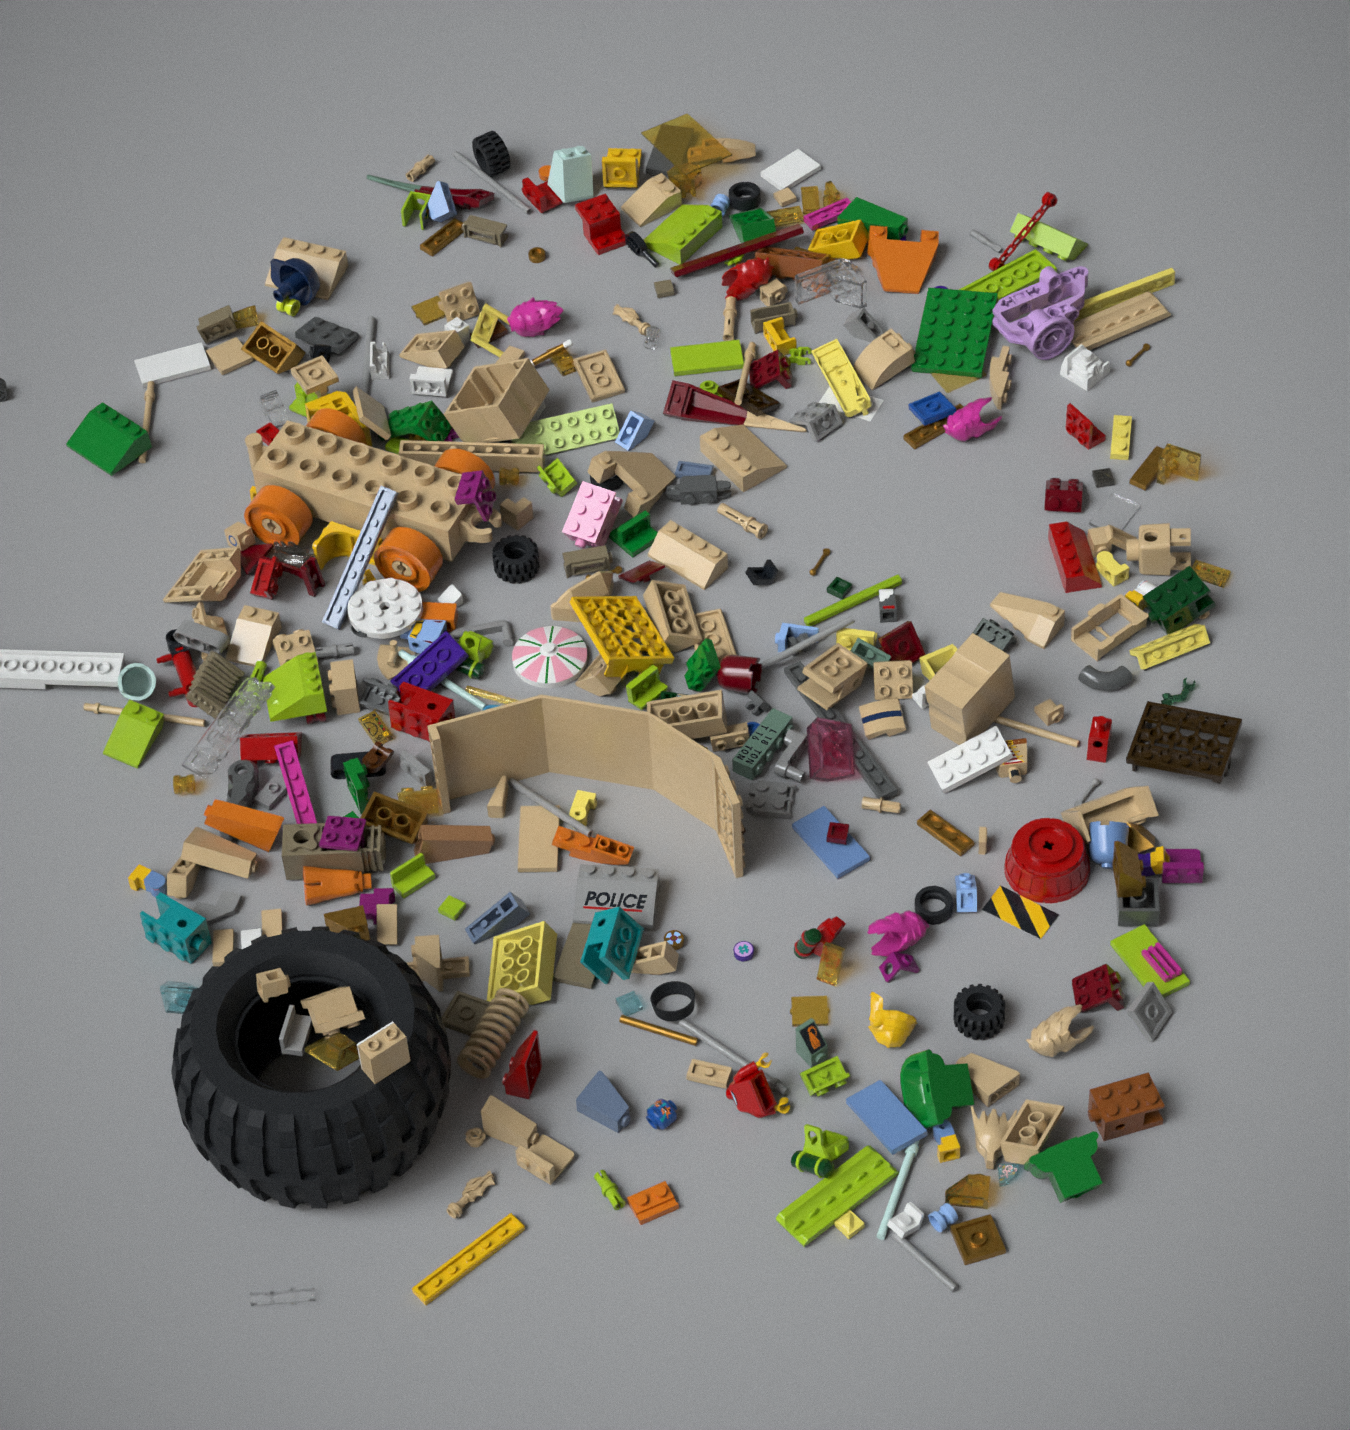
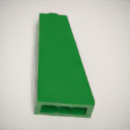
(875, 215)

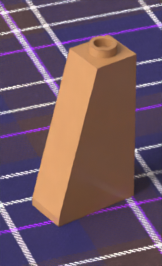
(453, 842)

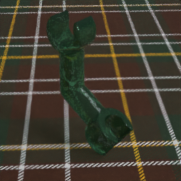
(1170, 699)

